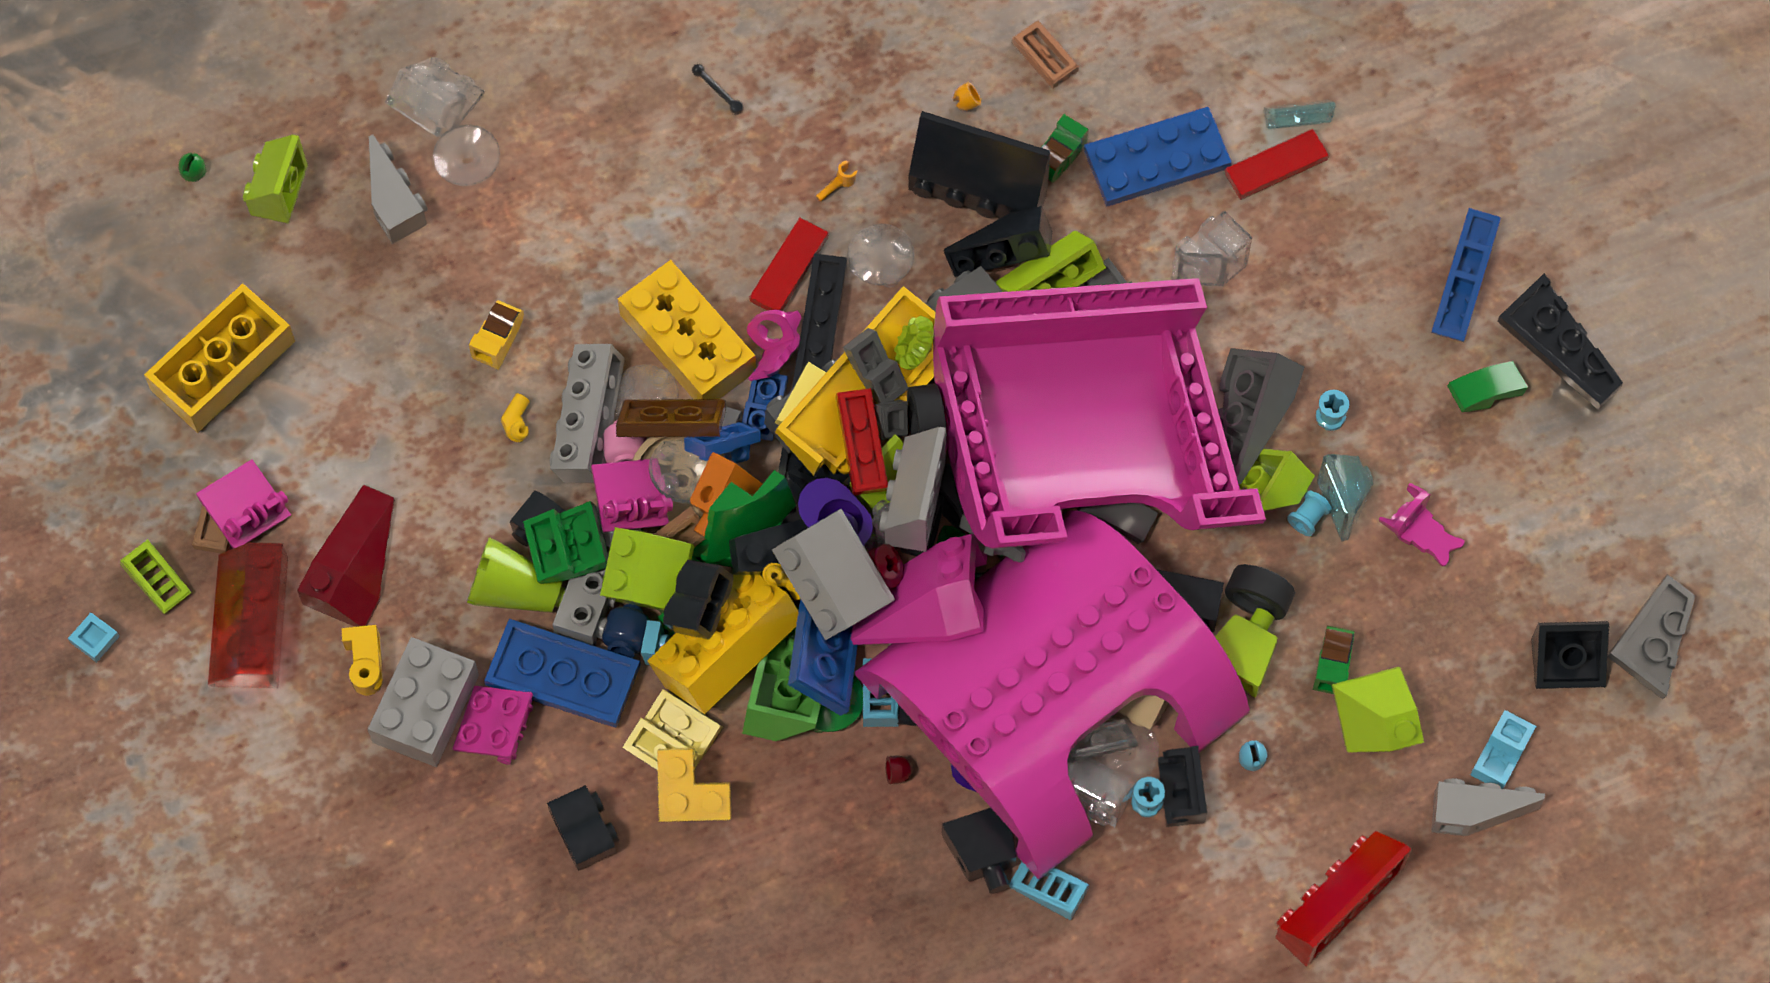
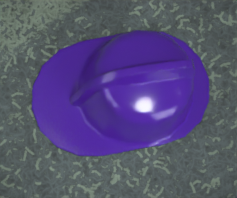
(826, 497)

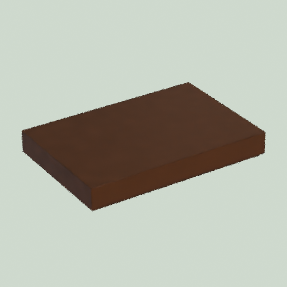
(671, 418)

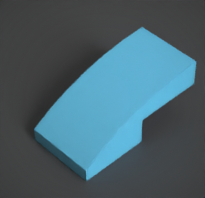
(1503, 749)

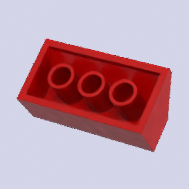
(1342, 896)

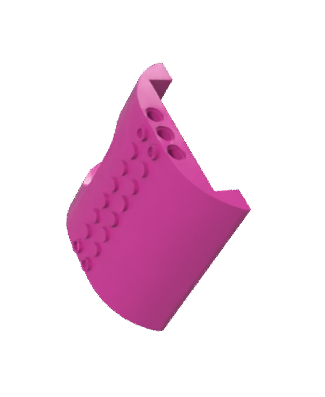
(1082, 406)
(1057, 657)

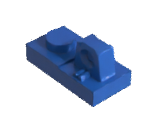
(733, 443)

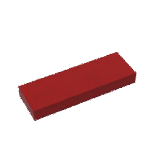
(1276, 164)
(789, 266)
(861, 441)

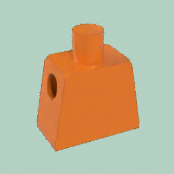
(712, 483)

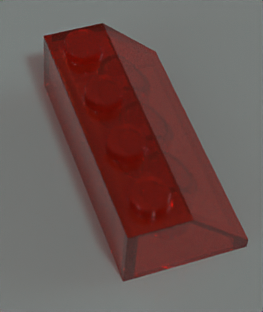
(248, 617)

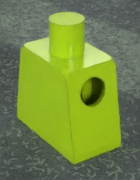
(1249, 647)

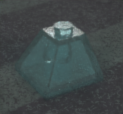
(1346, 488)

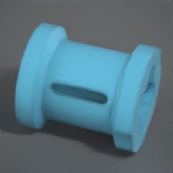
(1339, 403)
(1309, 513)
(1156, 792)

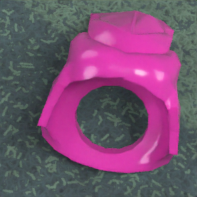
(776, 351)
(1415, 526)

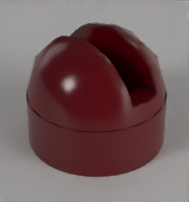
(897, 769)

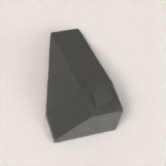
(1256, 397)

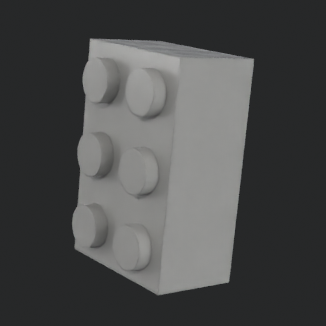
(423, 702)

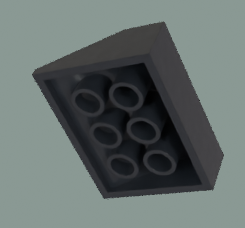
(976, 168)

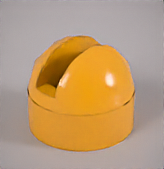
(968, 97)

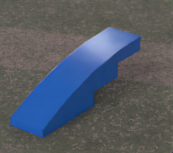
(1466, 275)

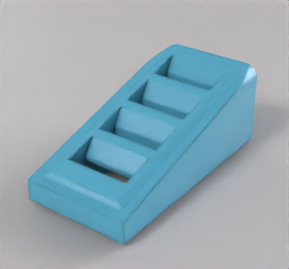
(878, 718)
(1053, 903)

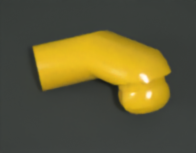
(512, 419)
(775, 575)

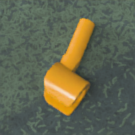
(840, 180)

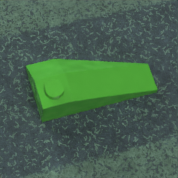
(774, 706)

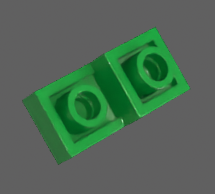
(1484, 386)

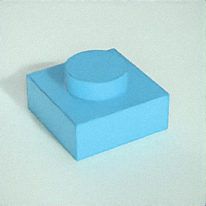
(93, 637)
(653, 639)

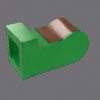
(1064, 145)
(1333, 659)

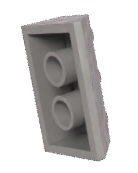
(915, 490)
(833, 574)

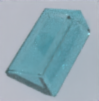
(1299, 114)

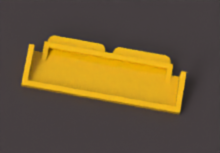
(814, 424)

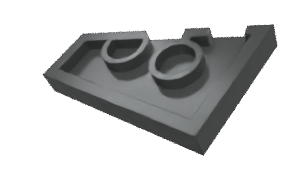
(1654, 636)

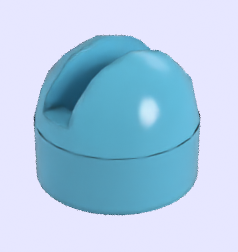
(1246, 759)

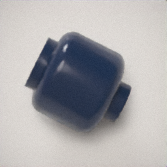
(625, 630)

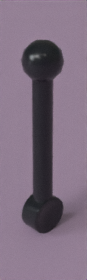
(736, 106)

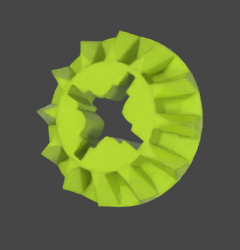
(914, 342)

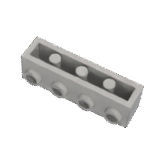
(586, 411)
(582, 608)

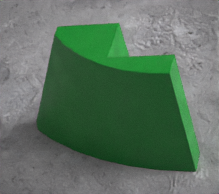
(739, 514)

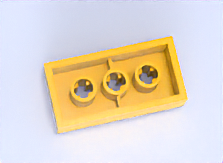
(667, 332)
(215, 337)
(749, 627)

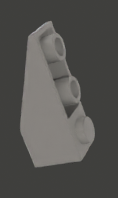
(392, 201)
(1472, 808)

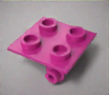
(628, 496)
(244, 504)
(494, 723)

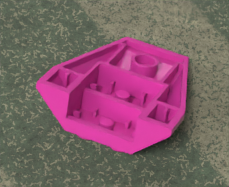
(932, 599)

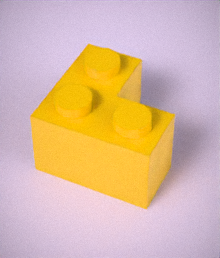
(683, 798)

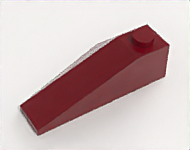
(350, 564)

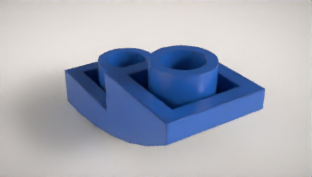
(760, 395)

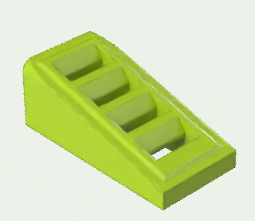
(137, 555)

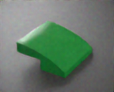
(566, 543)

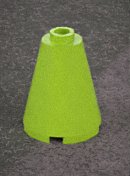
(510, 582)

